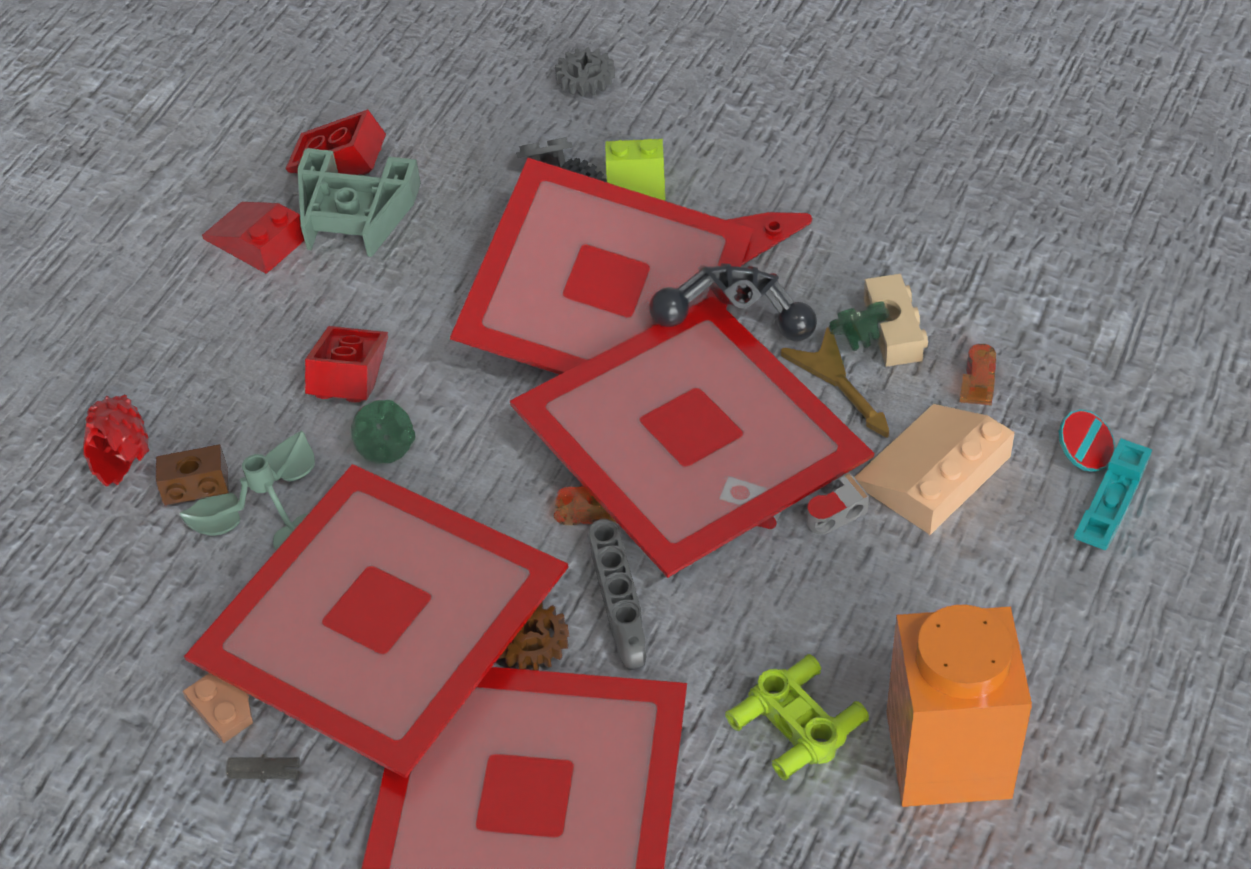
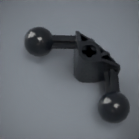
(671, 305)

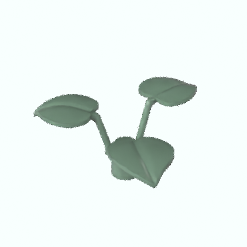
(220, 513)

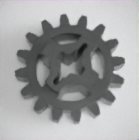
(585, 71)

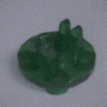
(859, 325)
(370, 440)

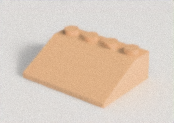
(937, 464)

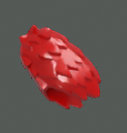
(113, 438)

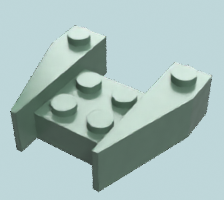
(354, 202)

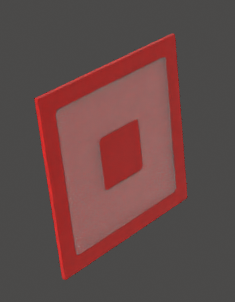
(581, 265)
(690, 434)
(377, 618)
(539, 778)

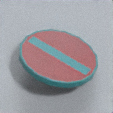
(1086, 440)

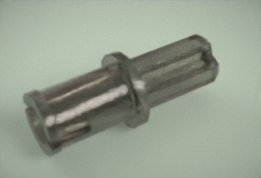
(263, 768)

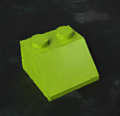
(636, 166)

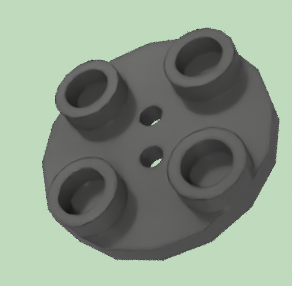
(554, 146)

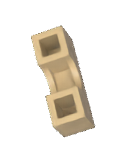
(901, 338)

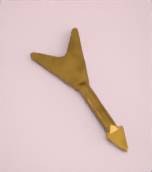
(829, 367)

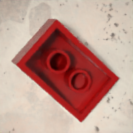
(352, 139)
(257, 233)
(345, 363)

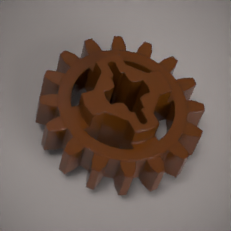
(534, 643)

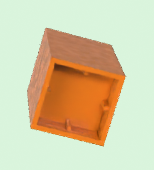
(957, 705)

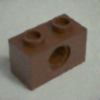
(192, 474)

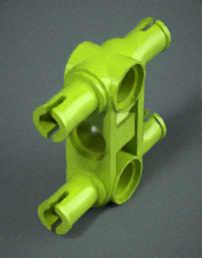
(797, 716)

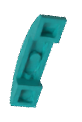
(1113, 495)

